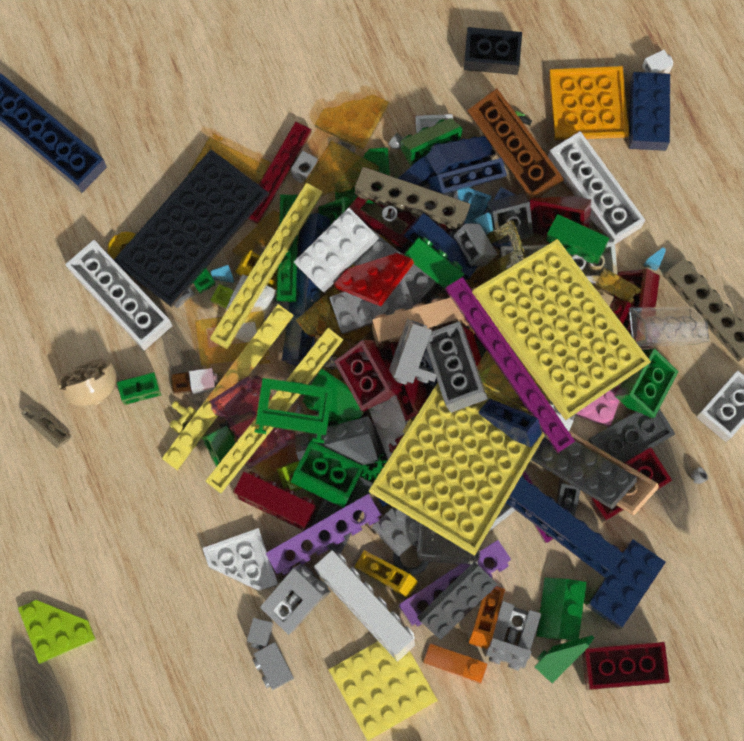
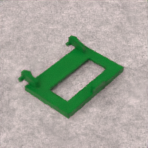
(290, 420)

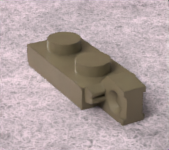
(46, 426)

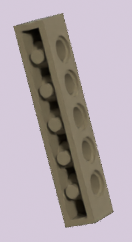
(408, 190)
(687, 291)

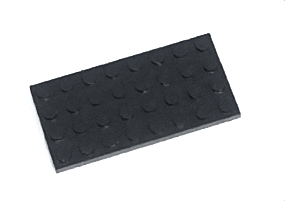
(191, 228)

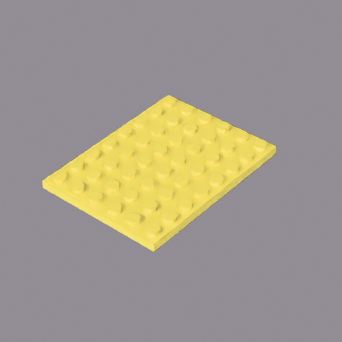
(561, 328)
(453, 471)

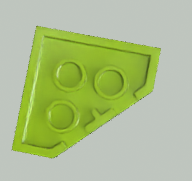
(54, 630)

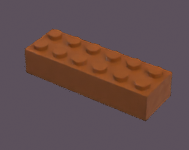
(515, 144)

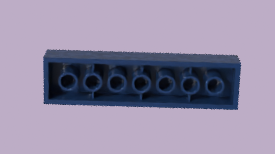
(48, 137)

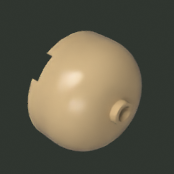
(91, 387)

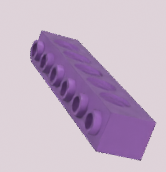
(494, 551)
(278, 555)

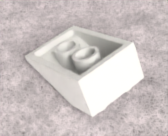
(263, 304)

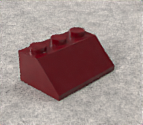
(367, 375)

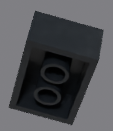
(492, 51)

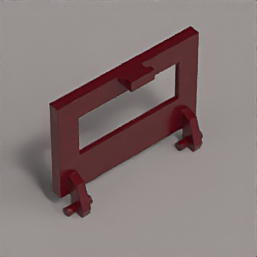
(399, 240)

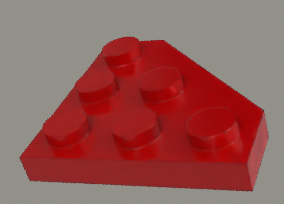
(375, 279)

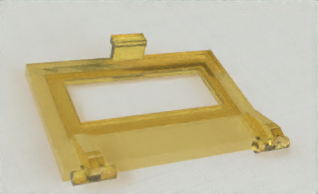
(237, 159)
(505, 262)
(220, 354)

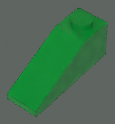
(560, 657)

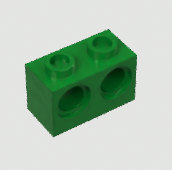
(139, 388)

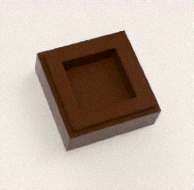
(181, 382)

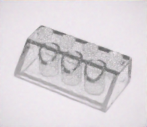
(668, 326)

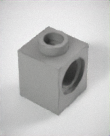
(303, 160)
(260, 633)

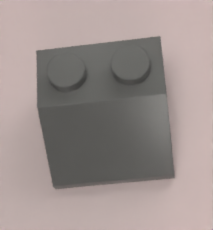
(515, 209)

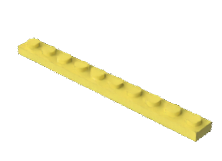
(266, 266)
(238, 371)
(282, 401)

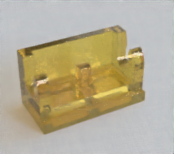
(617, 285)

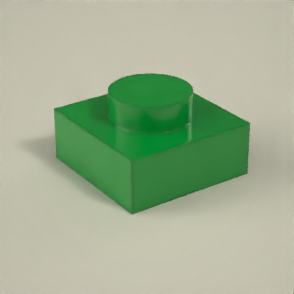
(204, 282)

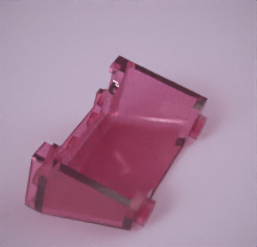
(240, 409)

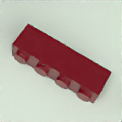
(413, 394)

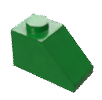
(219, 443)

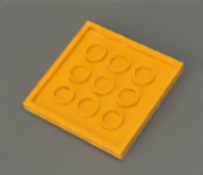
(589, 102)

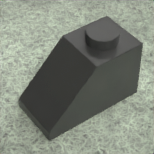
(568, 496)

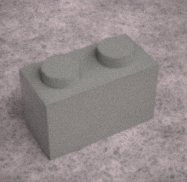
(475, 244)
(273, 667)

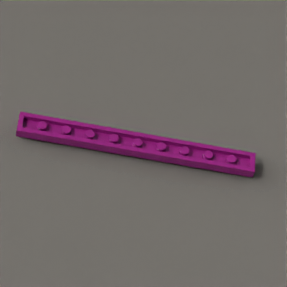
(509, 364)

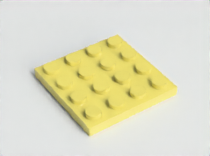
(381, 688)

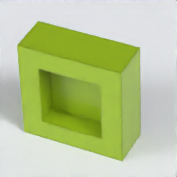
(222, 296)

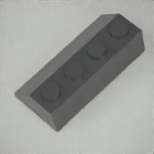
(350, 439)

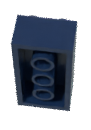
(649, 111)
(627, 584)

